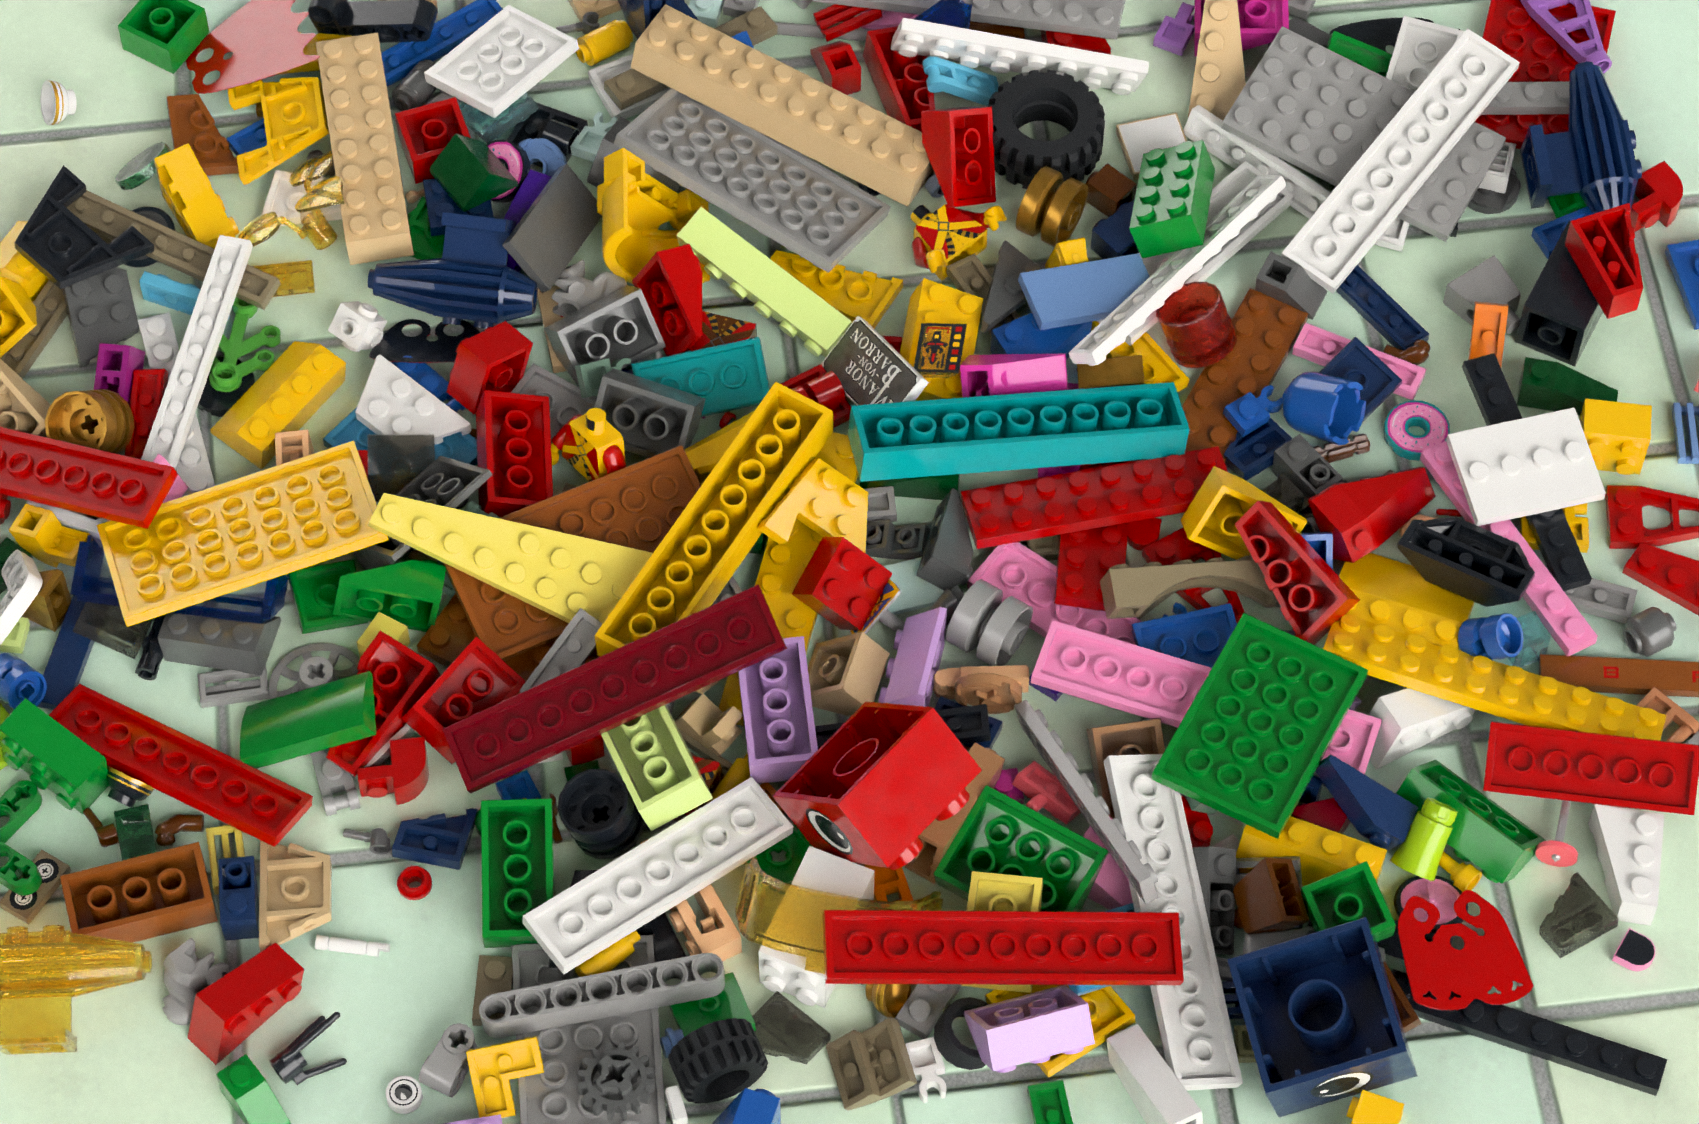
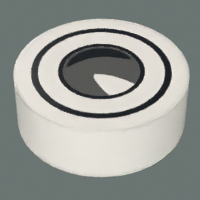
(404, 1094)

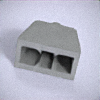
(1487, 284)

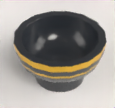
(126, 789)

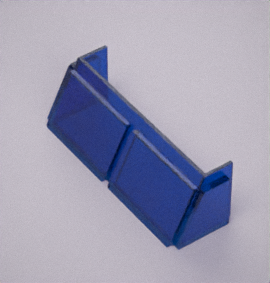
(234, 607)

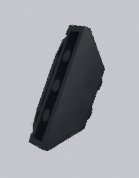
(1467, 560)

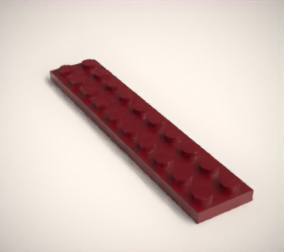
(614, 689)

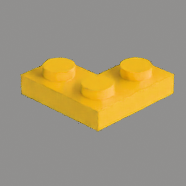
(493, 1068)

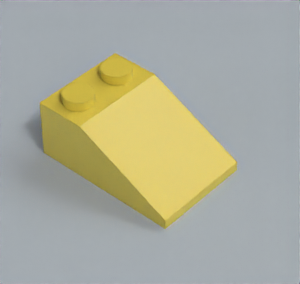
(1004, 893)

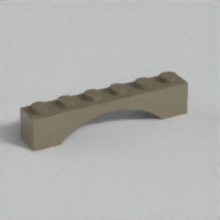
(1132, 590)

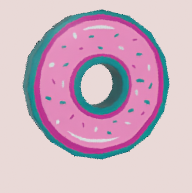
(1417, 414)

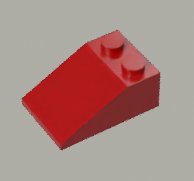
(961, 153)
(674, 296)
(466, 687)

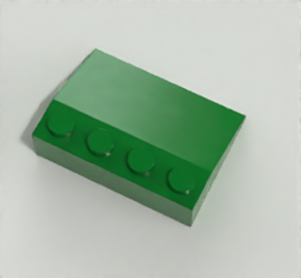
(1018, 841)

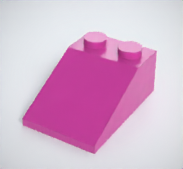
(1257, 18)

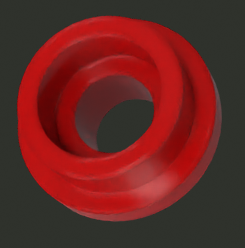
(414, 874)

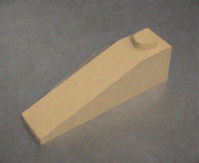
(20, 404)

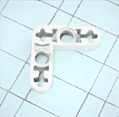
(23, 586)

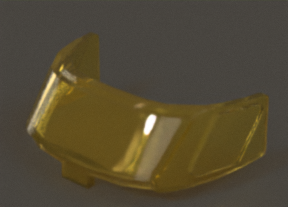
(791, 915)

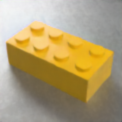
(942, 305)

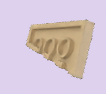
(1219, 59)

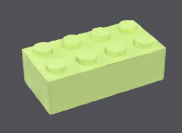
(657, 767)

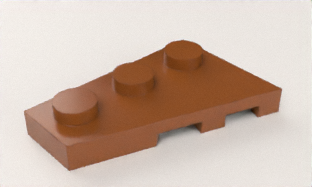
(194, 125)

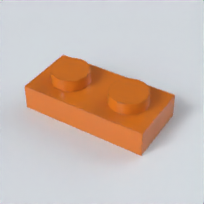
(1488, 330)

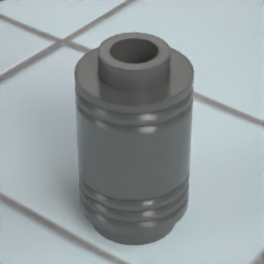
(413, 89)

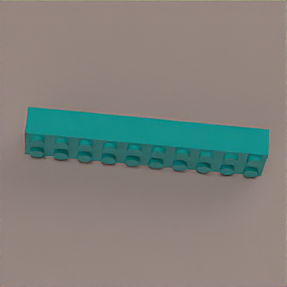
(1017, 431)

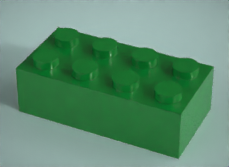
(1172, 199)
(514, 867)

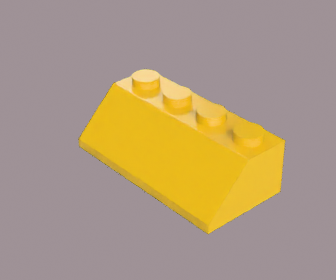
(281, 400)
(1320, 849)

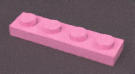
(1322, 346)

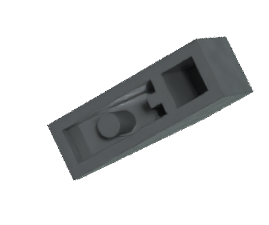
(948, 546)

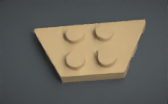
(292, 892)

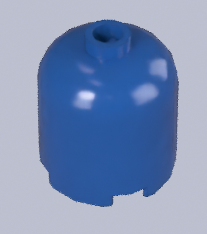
(1324, 406)

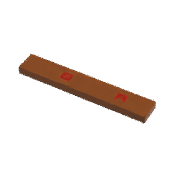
(1623, 674)

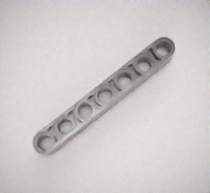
(585, 988)

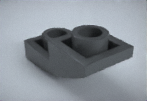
(895, 542)

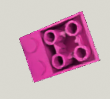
(1013, 374)

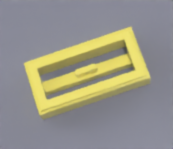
(223, 831)

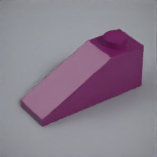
(116, 368)

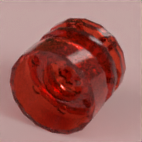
(1197, 325)

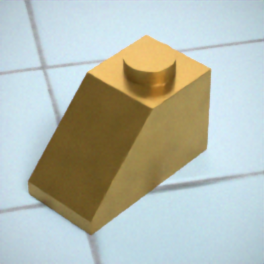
(51, 601)

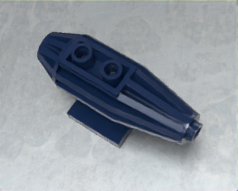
(1592, 156)
(467, 280)

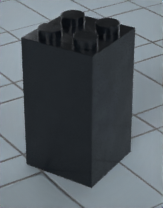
(1559, 309)

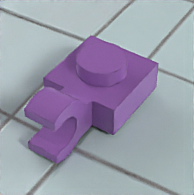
(1176, 32)

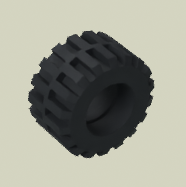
(718, 1060)

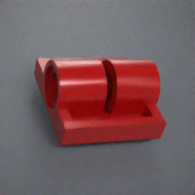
(824, 389)

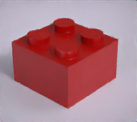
(426, 132)
(488, 362)
(842, 583)

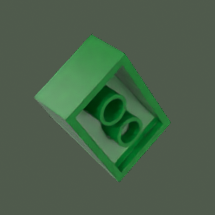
(401, 591)

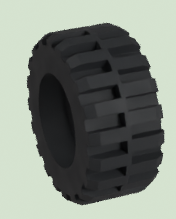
(1046, 99)

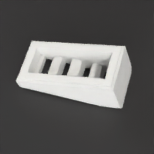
(1497, 180)

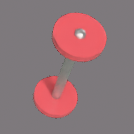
(1557, 852)

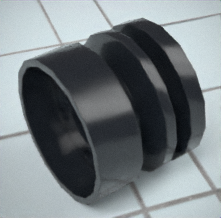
(600, 814)

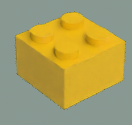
(1617, 434)

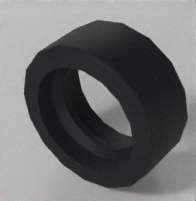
(946, 1041)

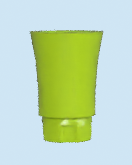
(1426, 840)

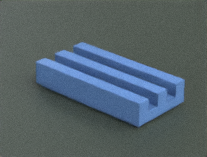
(1690, 411)

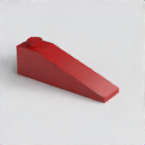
(1370, 510)
(398, 682)

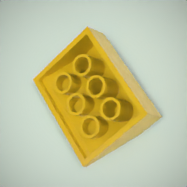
(1403, 600)

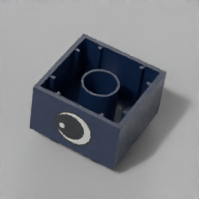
(1321, 1017)

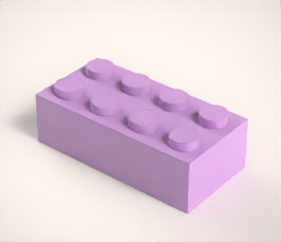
(778, 713)

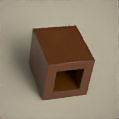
(1109, 190)

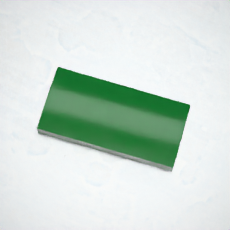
(308, 721)

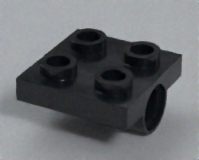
(550, 125)

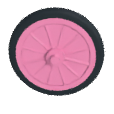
(1438, 892)

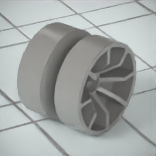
(989, 623)

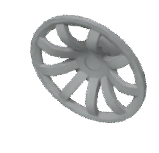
(313, 670)

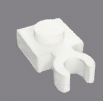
(927, 1065)

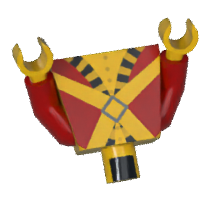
(950, 235)
(590, 445)

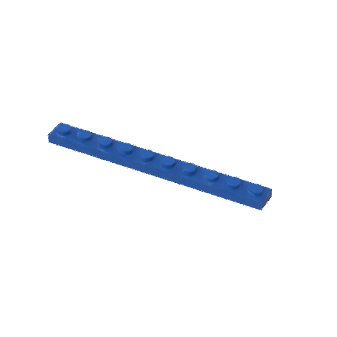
(399, 59)

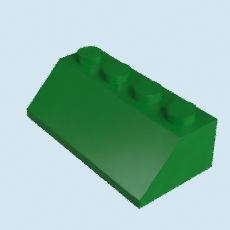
(1481, 829)

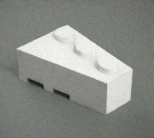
(1413, 721)
(1631, 859)

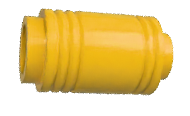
(604, 42)

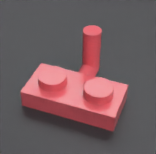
(1045, 792)

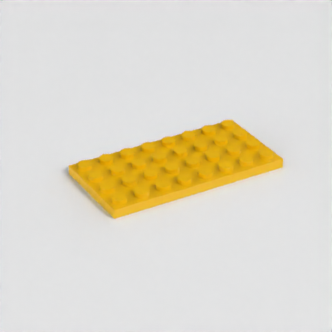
(241, 533)

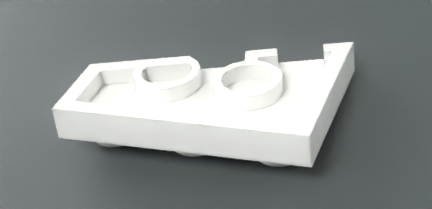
(283, 198)

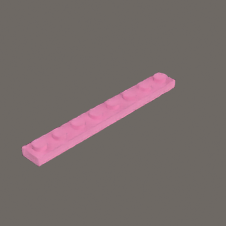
(1543, 593)

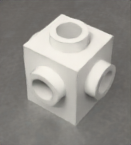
(357, 325)

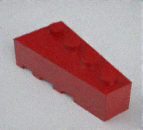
(897, 78)
(1301, 580)

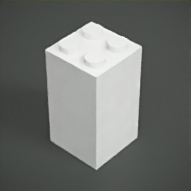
(787, 971)

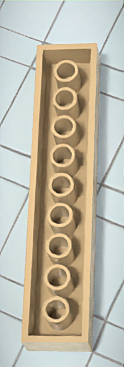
(783, 104)

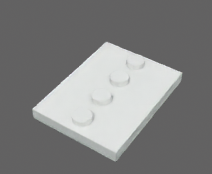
(501, 61)
(1525, 466)

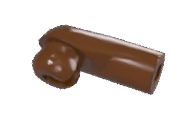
(1415, 354)
(175, 824)

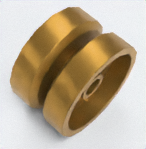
(1051, 206)

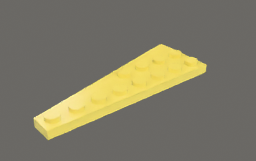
(525, 561)

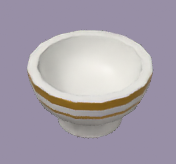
(56, 102)

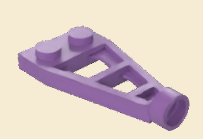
(1585, 51)

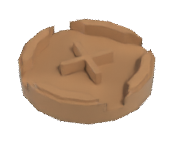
(992, 689)

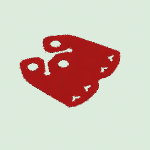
(1469, 971)

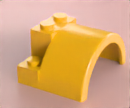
(634, 209)

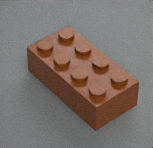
(141, 896)

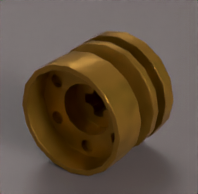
(75, 419)

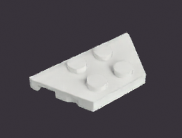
(402, 406)

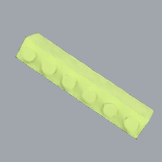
(764, 283)

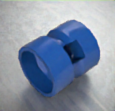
(1491, 636)
(20, 681)

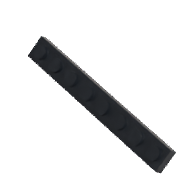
(1549, 527)
(1547, 1040)

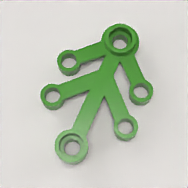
(227, 375)

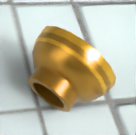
(888, 997)

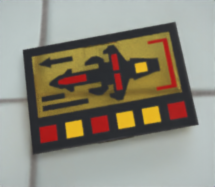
(939, 349)

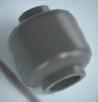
(1649, 631)

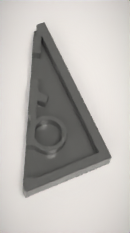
(1004, 290)

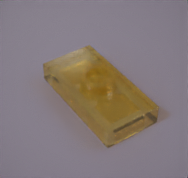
(293, 276)

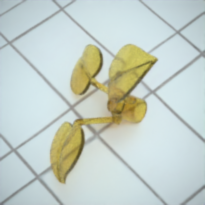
(322, 195)

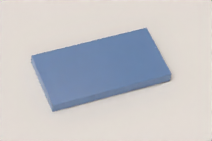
(1081, 290)

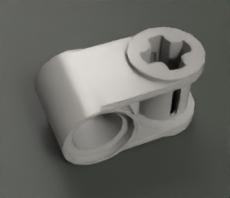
(447, 1065)

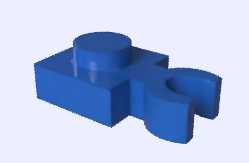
(1250, 412)

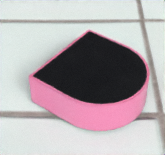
(1635, 951)

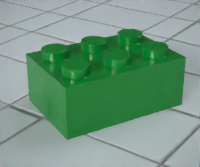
(53, 757)

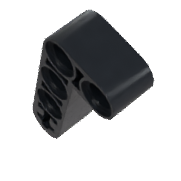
(389, 18)

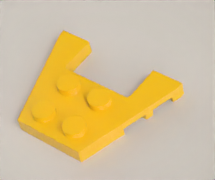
(292, 120)
(822, 502)

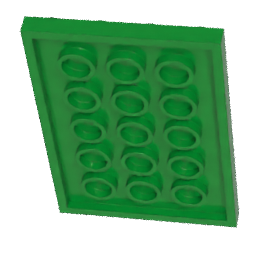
(1260, 725)

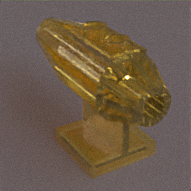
(43, 975)

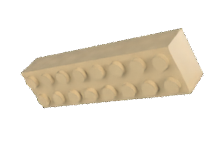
(364, 149)

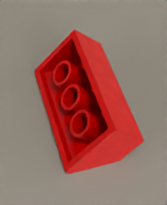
(516, 450)

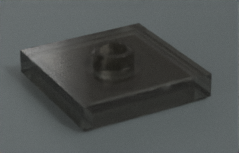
(397, 460)

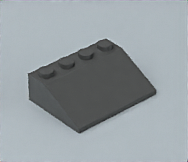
(441, 483)

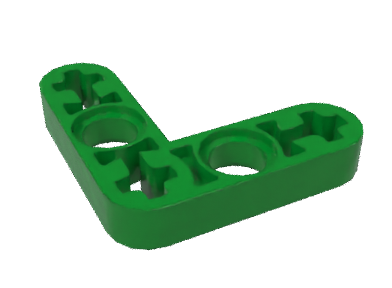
(17, 861)

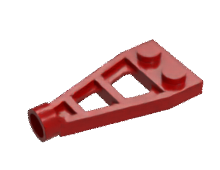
(1626, 522)
(1177, 548)

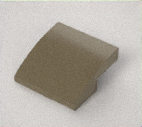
(871, 1064)

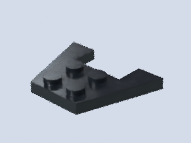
(66, 246)

